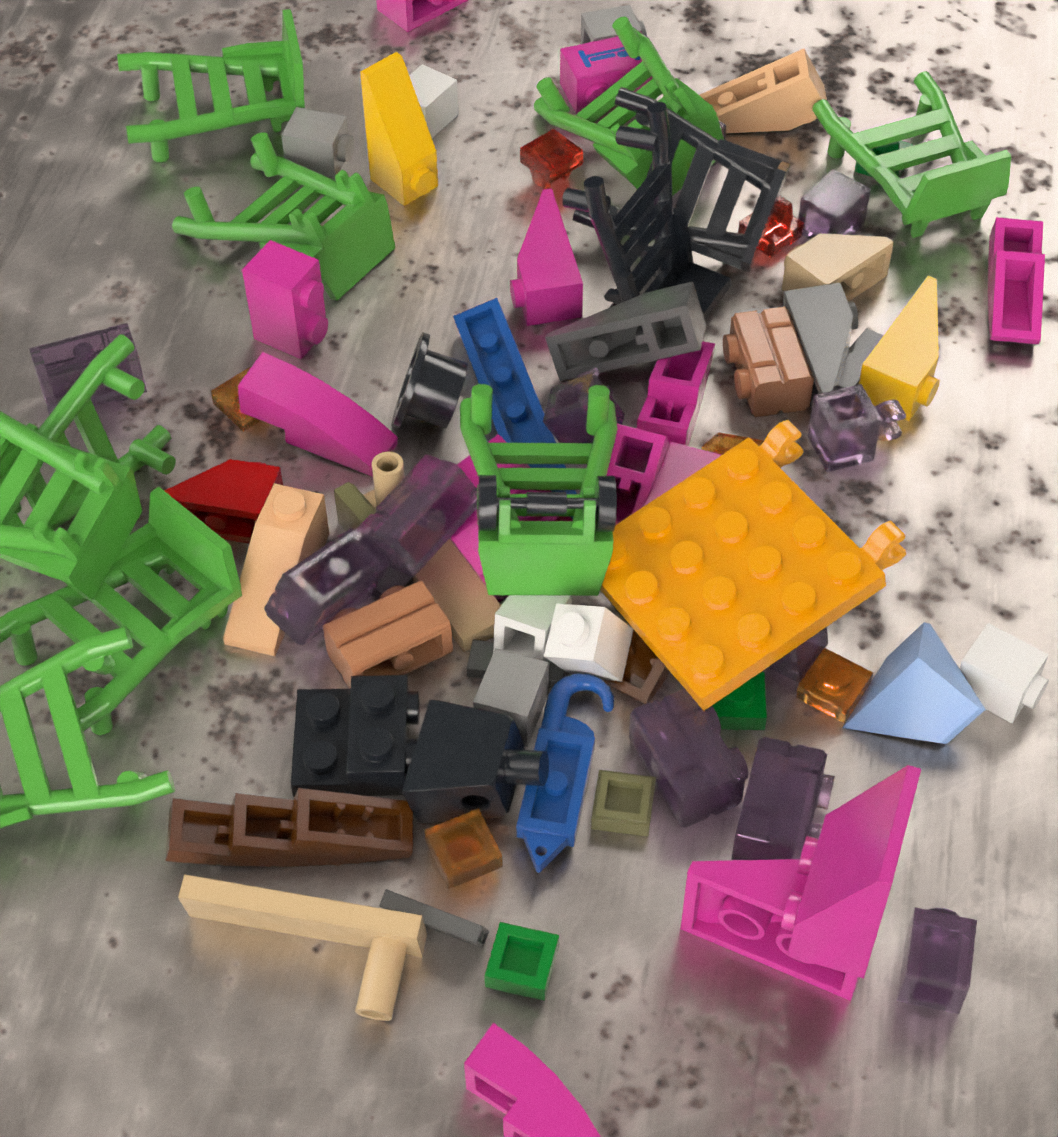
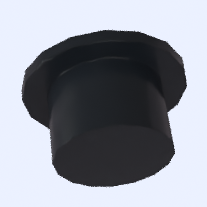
(430, 386)

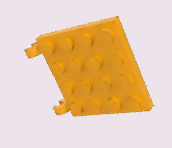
(739, 568)

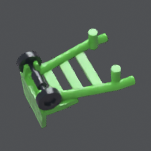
(543, 555)

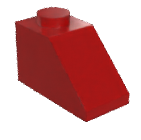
(228, 496)

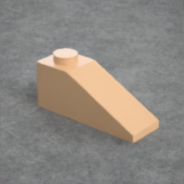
(770, 97)
(286, 532)

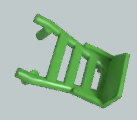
(257, 62)
(677, 96)
(932, 194)
(344, 245)
(78, 407)
(100, 527)
(168, 542)
(86, 793)

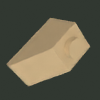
(838, 258)

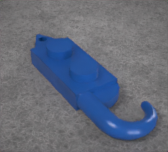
(553, 811)

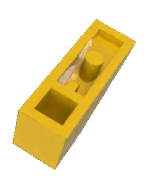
(396, 132)
(907, 355)

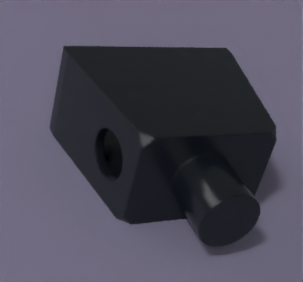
(468, 763)

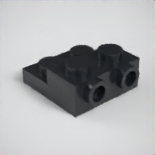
(355, 737)

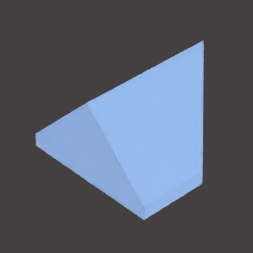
(917, 693)

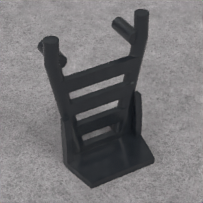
(742, 165)
(671, 254)

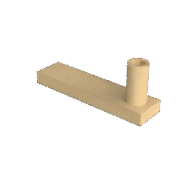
(447, 573)
(384, 931)

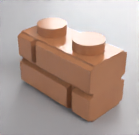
(768, 362)
(389, 634)

